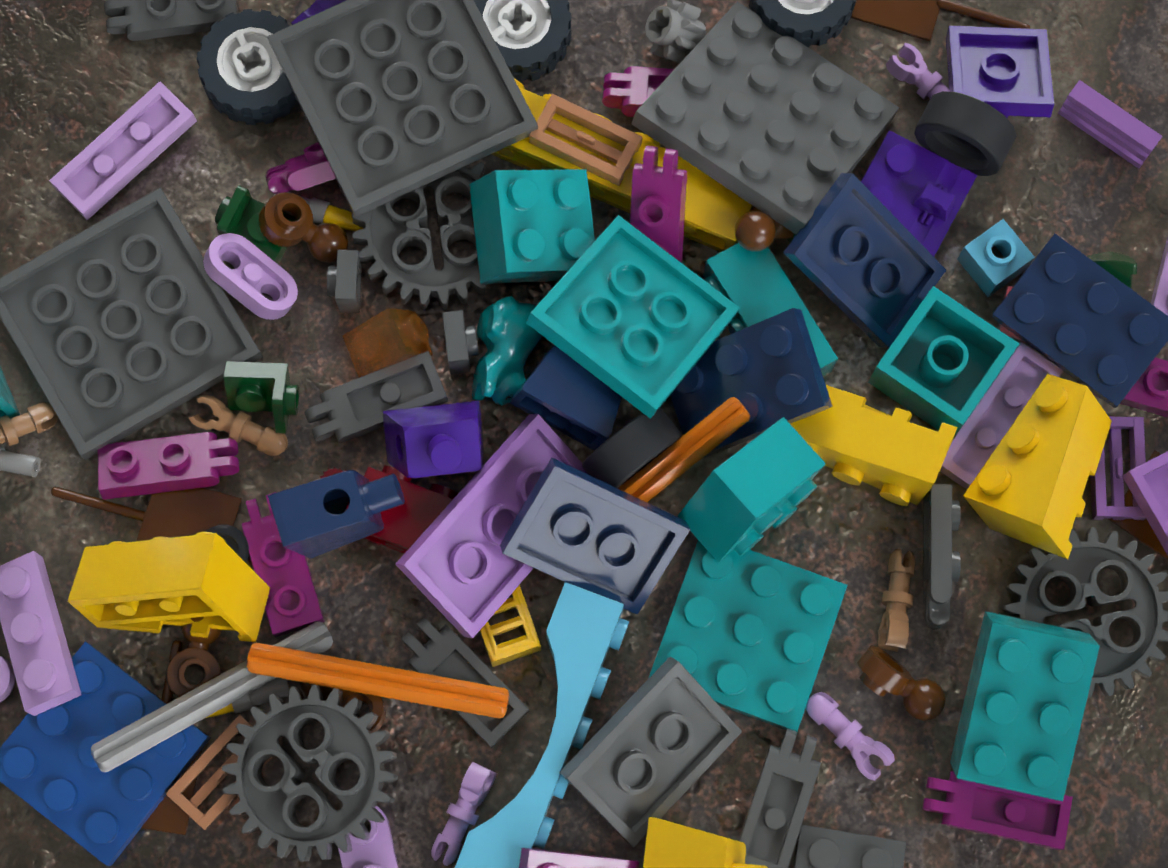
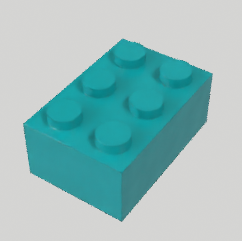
(1024, 706)

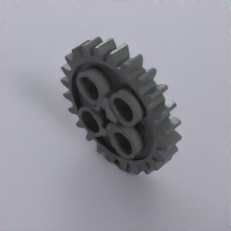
(391, 233)
(1081, 577)
(275, 806)

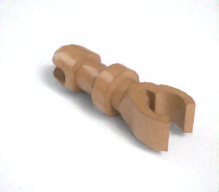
(37, 418)
(240, 427)
(894, 624)

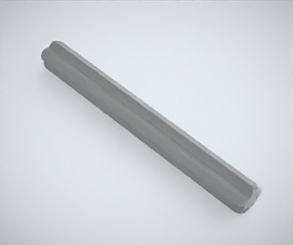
(197, 704)

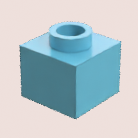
(988, 270)

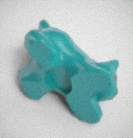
(508, 346)

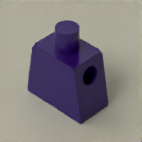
(434, 439)

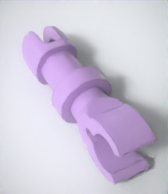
(915, 72)
(824, 710)
(473, 790)

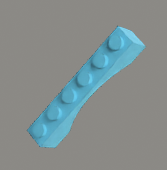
(579, 641)

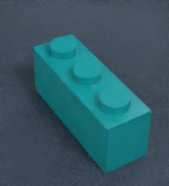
(762, 291)

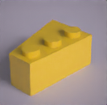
(877, 447)
(1042, 467)
(168, 584)

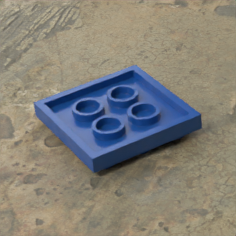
(53, 767)

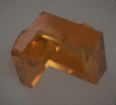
(386, 340)

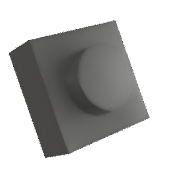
(345, 281)
(460, 342)

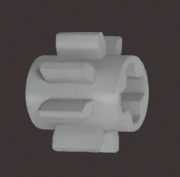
(674, 30)

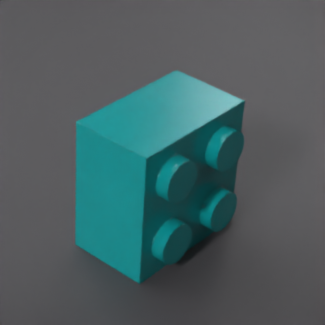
(530, 224)
(942, 361)
(753, 491)

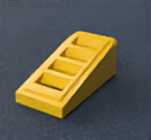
(516, 647)

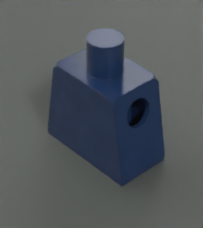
(569, 399)
(314, 514)

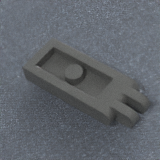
(165, 17)
(358, 404)
(940, 563)
(451, 658)
(780, 803)

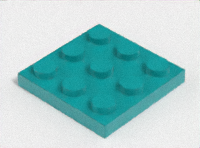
(633, 316)
(752, 632)

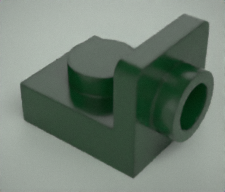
(241, 217)
(262, 388)

